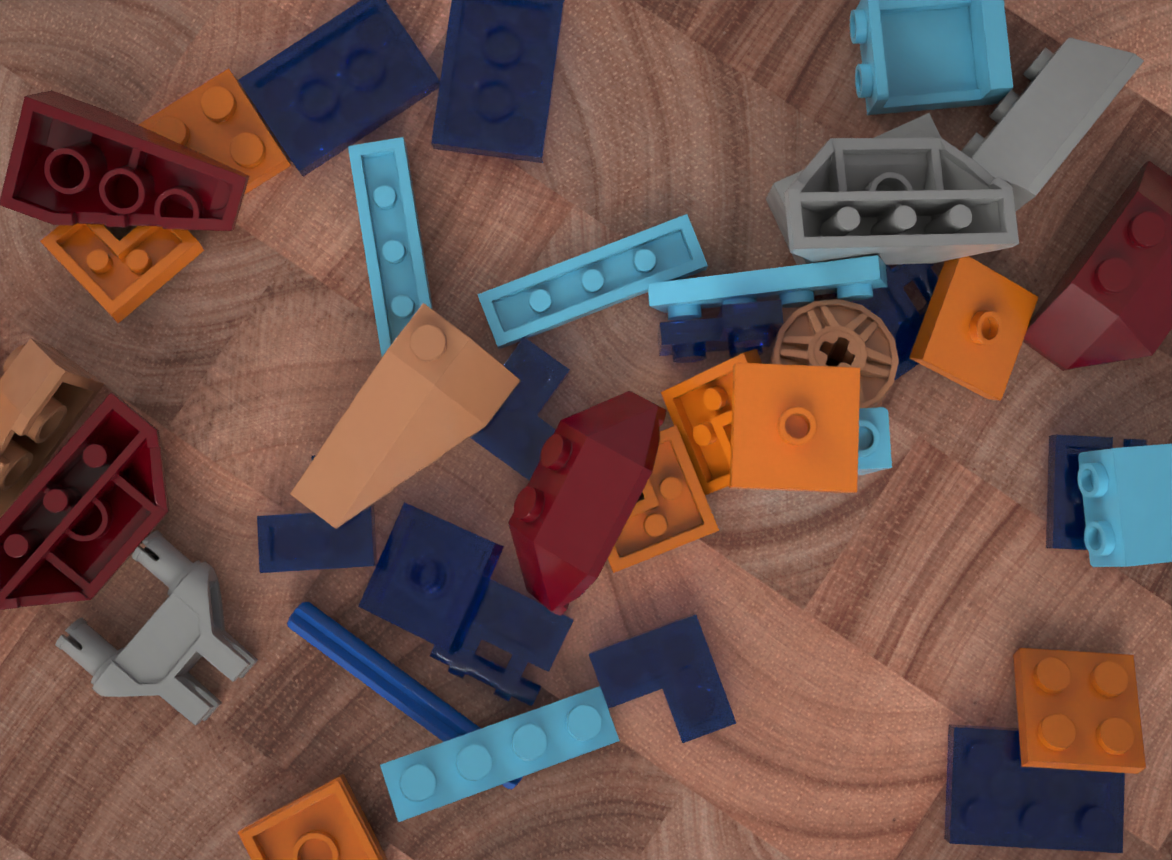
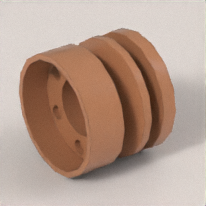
(845, 334)

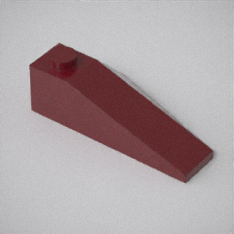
(98, 168)

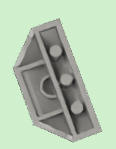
(897, 202)

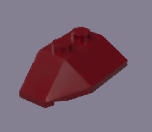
(1118, 288)
(583, 496)
(84, 511)

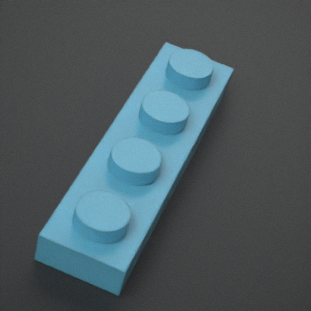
(390, 234)
(592, 281)
(793, 285)
(498, 753)

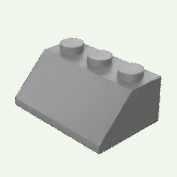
(1051, 114)

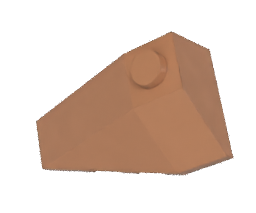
(39, 405)
(411, 410)

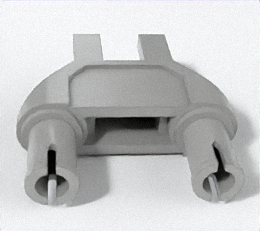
(170, 641)

